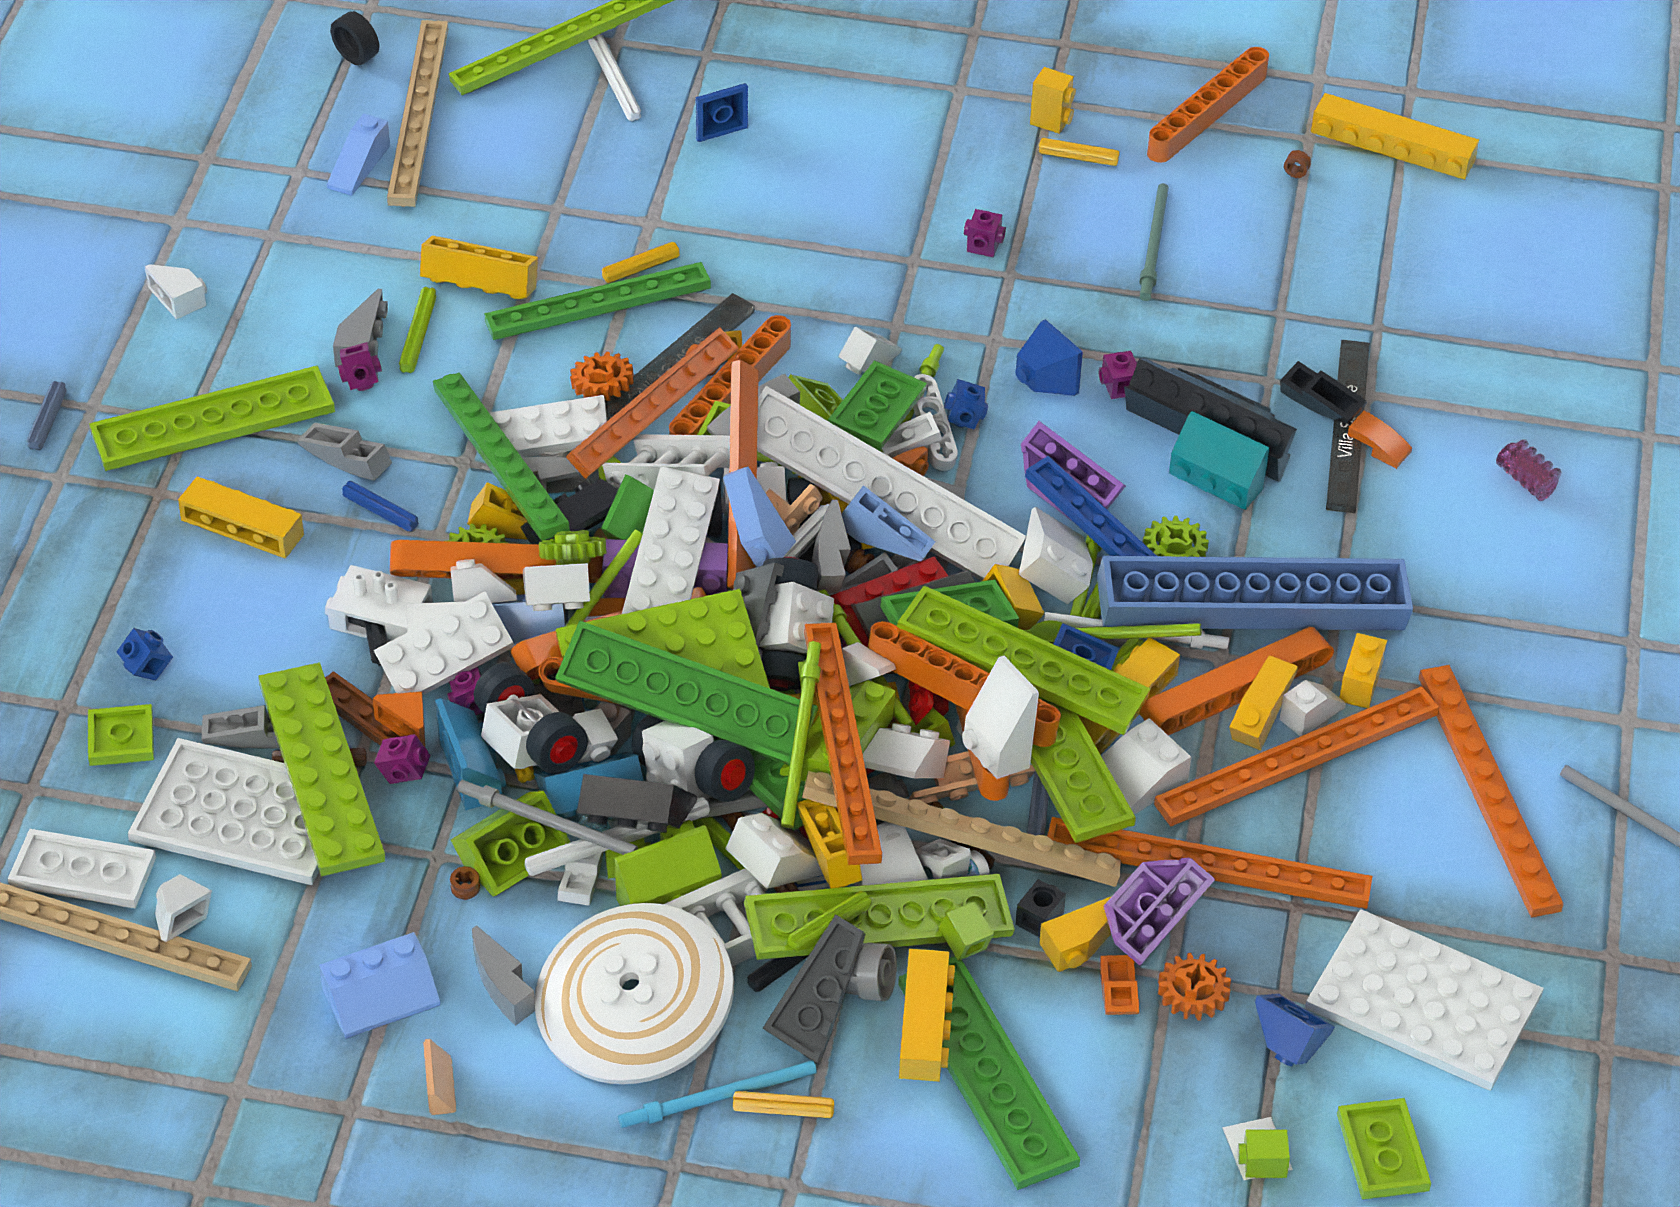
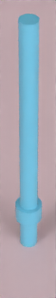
(655, 1111)

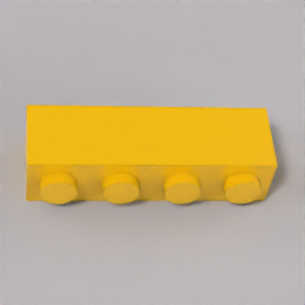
(478, 267)
(241, 517)
(925, 1014)

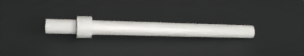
(1194, 641)

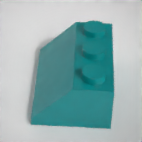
(1219, 461)

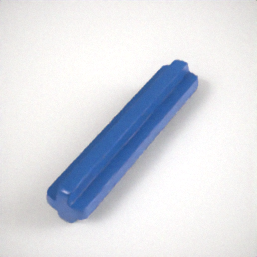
(380, 506)

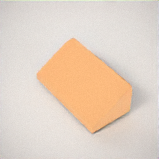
(439, 1079)

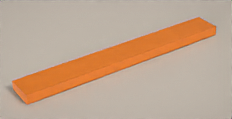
(652, 403)
(742, 452)

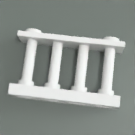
(681, 452)
(724, 896)

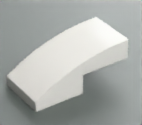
(580, 880)

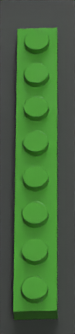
(597, 300)

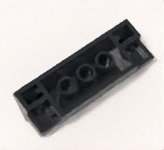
(1170, 396)

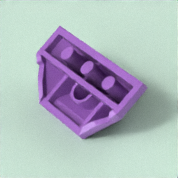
(1093, 478)
(1153, 903)

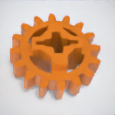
(602, 376)
(1178, 988)

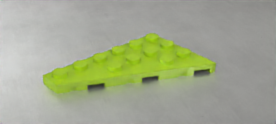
(701, 629)

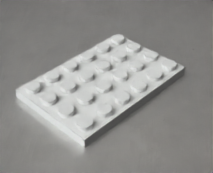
(227, 812)
(1424, 999)

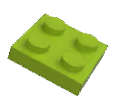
(120, 735)

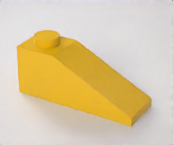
(498, 511)
(1262, 702)
(826, 839)
(1075, 935)

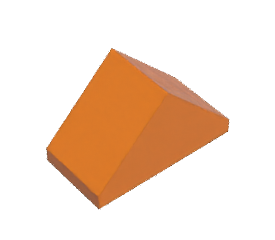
(401, 713)

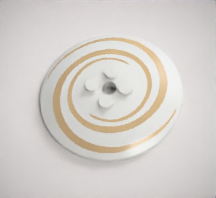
(639, 1031)

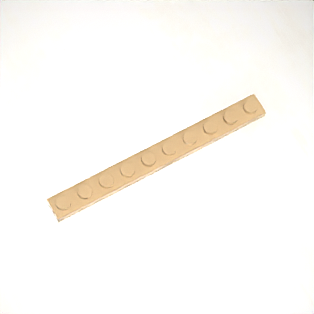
(417, 114)
(976, 832)
(122, 938)

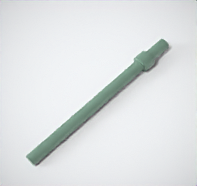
(1148, 275)

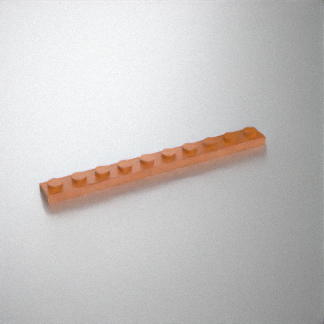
(844, 749)
(1295, 756)
(1491, 793)
(1230, 865)

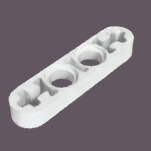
(934, 401)

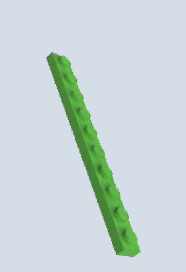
(501, 456)

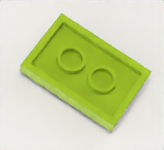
(1383, 1148)

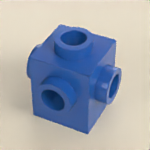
(966, 404)
(144, 654)

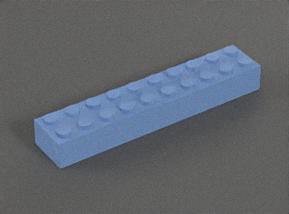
(1255, 592)

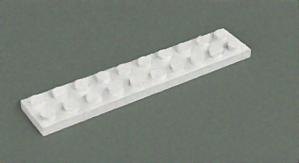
(845, 464)

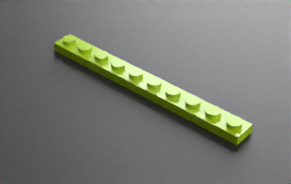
(549, 42)

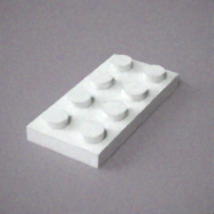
(552, 425)
(445, 647)
(82, 868)

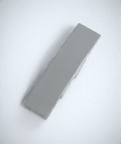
(240, 728)

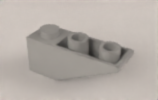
(362, 326)

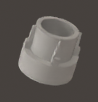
(874, 972)

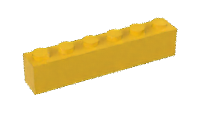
(1394, 136)
(1149, 665)

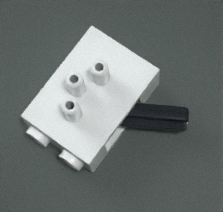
(374, 605)

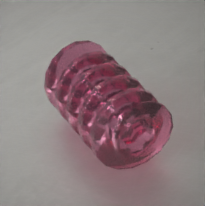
(1529, 469)

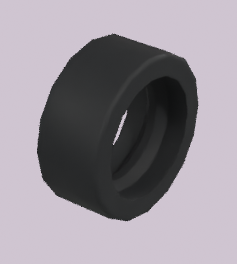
(354, 38)

